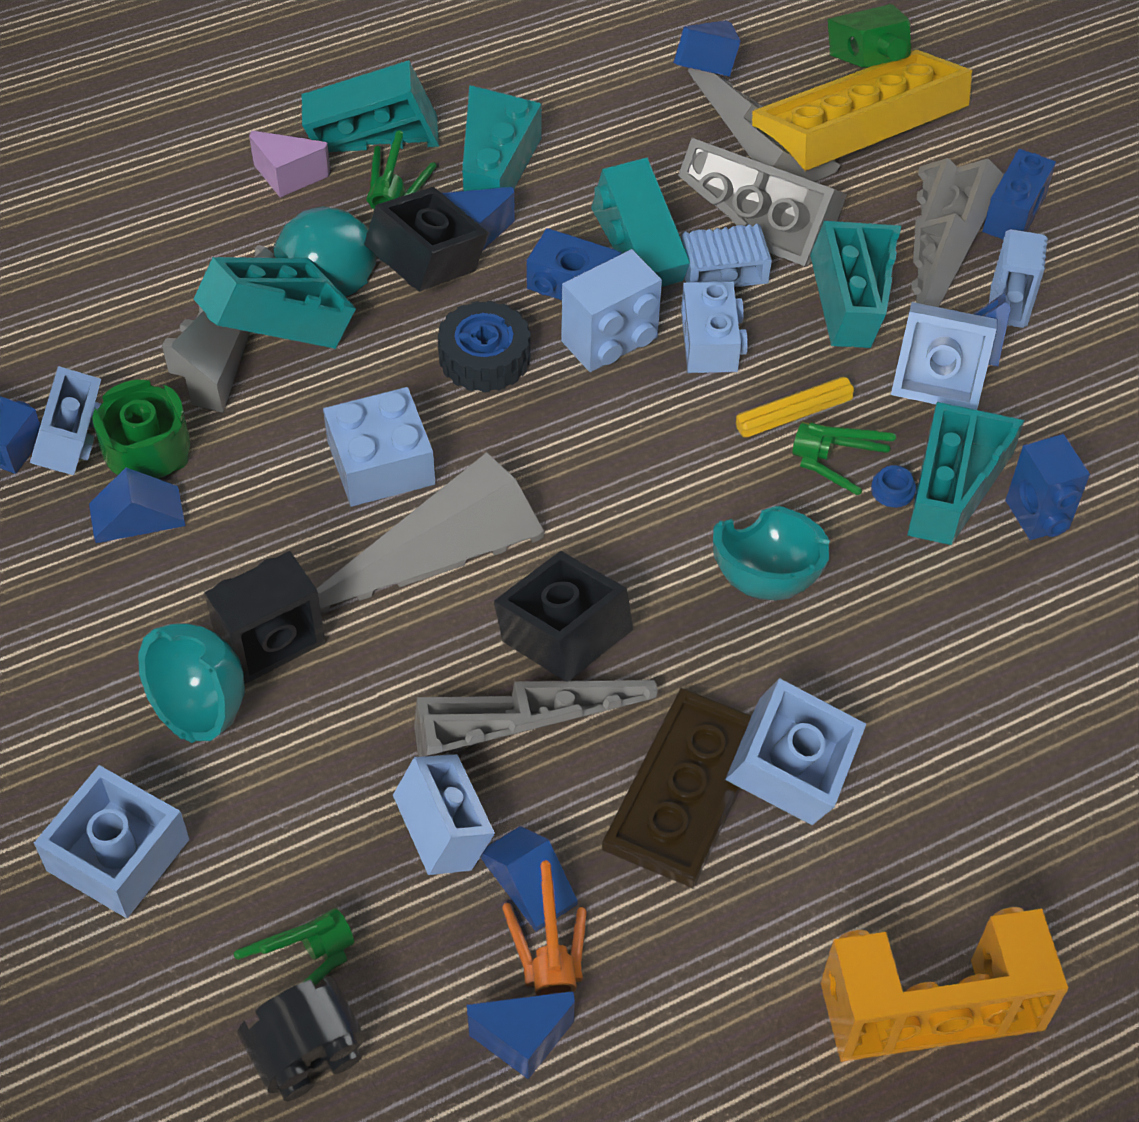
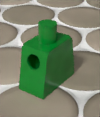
(878, 34)

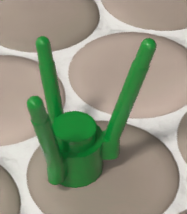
(389, 184)
(817, 443)
(322, 937)

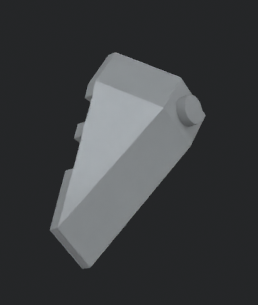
(756, 193)

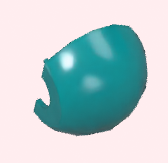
(332, 243)
(772, 556)
(191, 680)

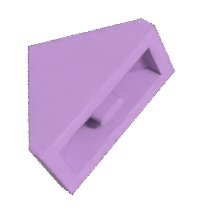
(289, 161)

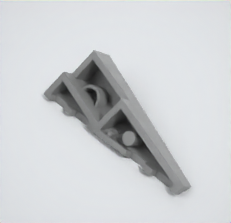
(736, 112)
(952, 212)
(208, 356)
(464, 519)
(459, 722)

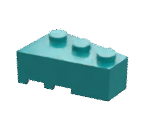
(371, 111)
(498, 138)
(637, 218)
(854, 278)
(274, 299)
(959, 466)

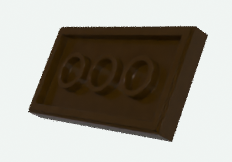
(680, 790)

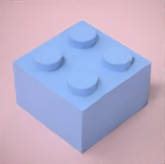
(610, 310)
(944, 356)
(379, 446)
(796, 752)
(112, 841)

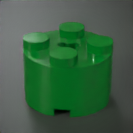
(142, 429)

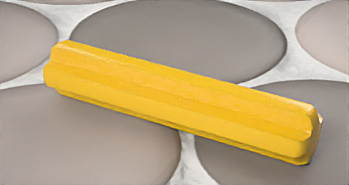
(794, 407)

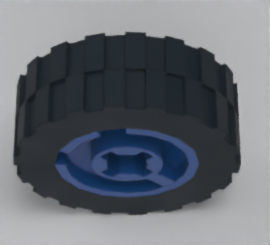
(484, 346)

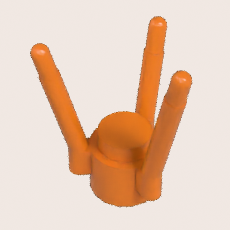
(553, 968)

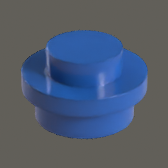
(893, 486)

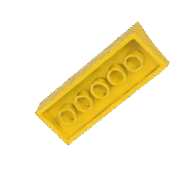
(865, 107)

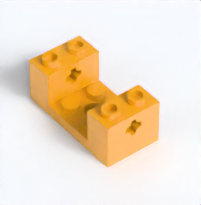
(1011, 994)

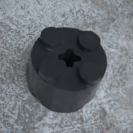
(302, 1037)

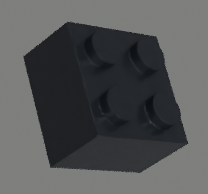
(425, 238)
(267, 615)
(564, 615)

